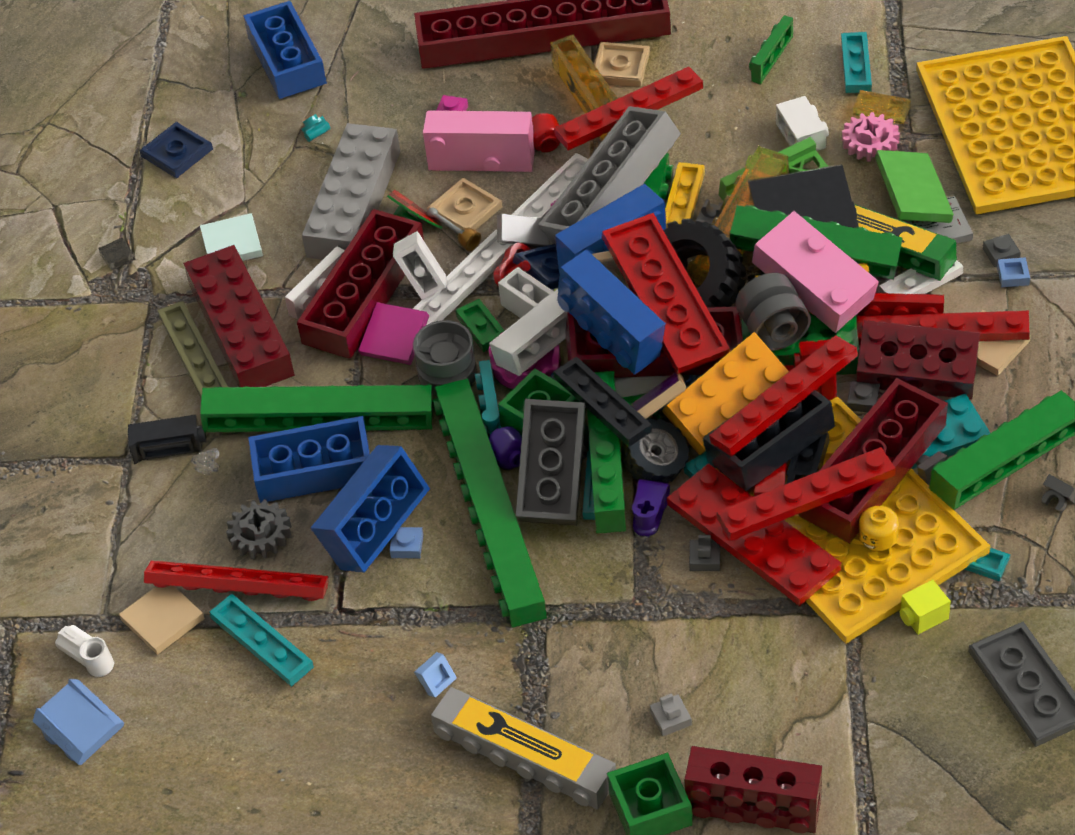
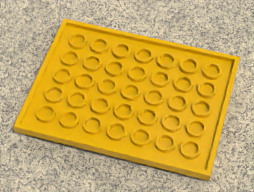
(1008, 121)
(870, 586)

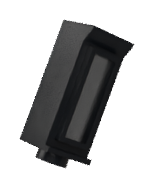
(165, 438)

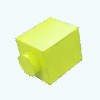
(924, 607)

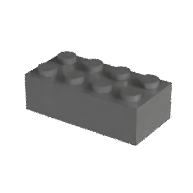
(551, 462)

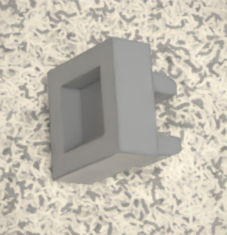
(670, 714)

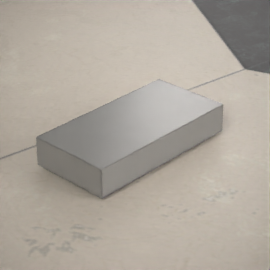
(520, 229)

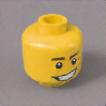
(878, 528)

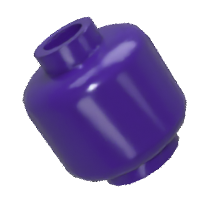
(506, 447)

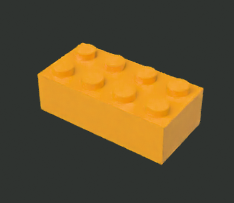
(724, 390)

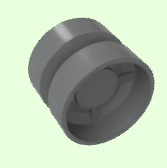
(773, 310)
(444, 354)

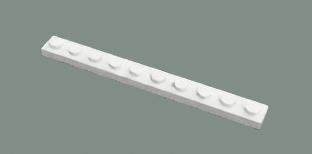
(490, 253)

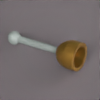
(467, 237)

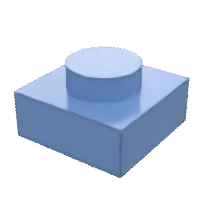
(1013, 272)
(407, 543)

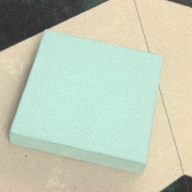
(233, 231)

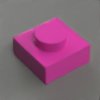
(451, 103)

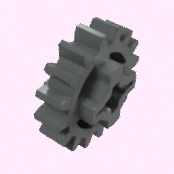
(244, 532)

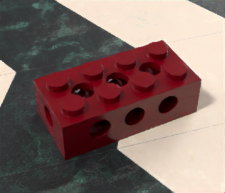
(924, 357)
(758, 780)

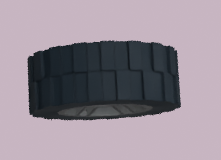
(669, 456)

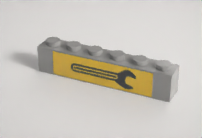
(523, 747)

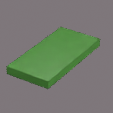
(914, 186)

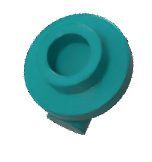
(315, 127)

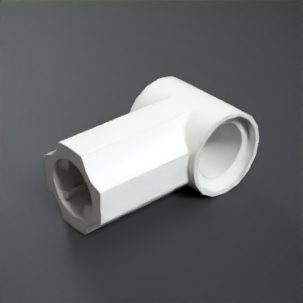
(87, 650)

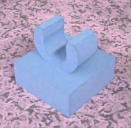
(435, 674)

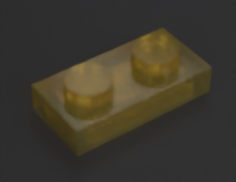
(890, 106)

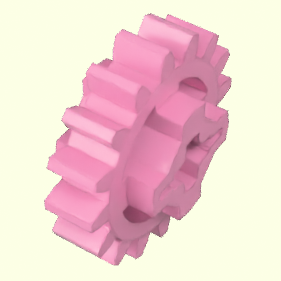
(868, 135)

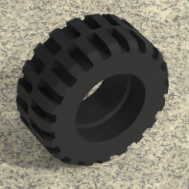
(726, 265)

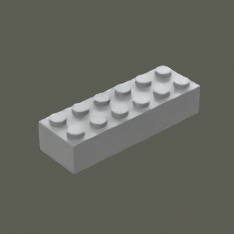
(614, 168)
(351, 187)

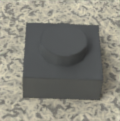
(1001, 248)
(862, 396)

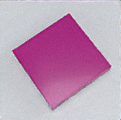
(392, 333)

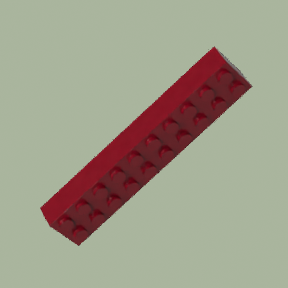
(530, 26)

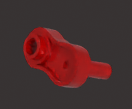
(507, 264)

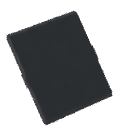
(810, 193)

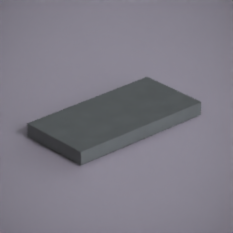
(1027, 682)

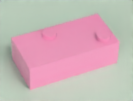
(479, 141)
(821, 273)

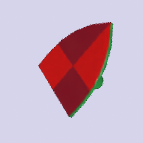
(407, 205)

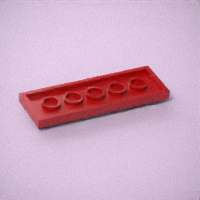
(665, 287)
(774, 552)

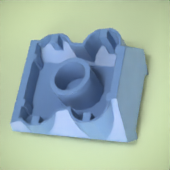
(77, 721)

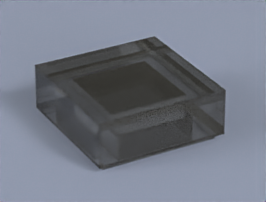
(116, 253)

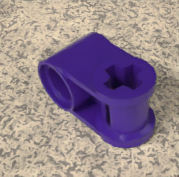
(649, 506)

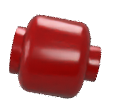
(543, 132)

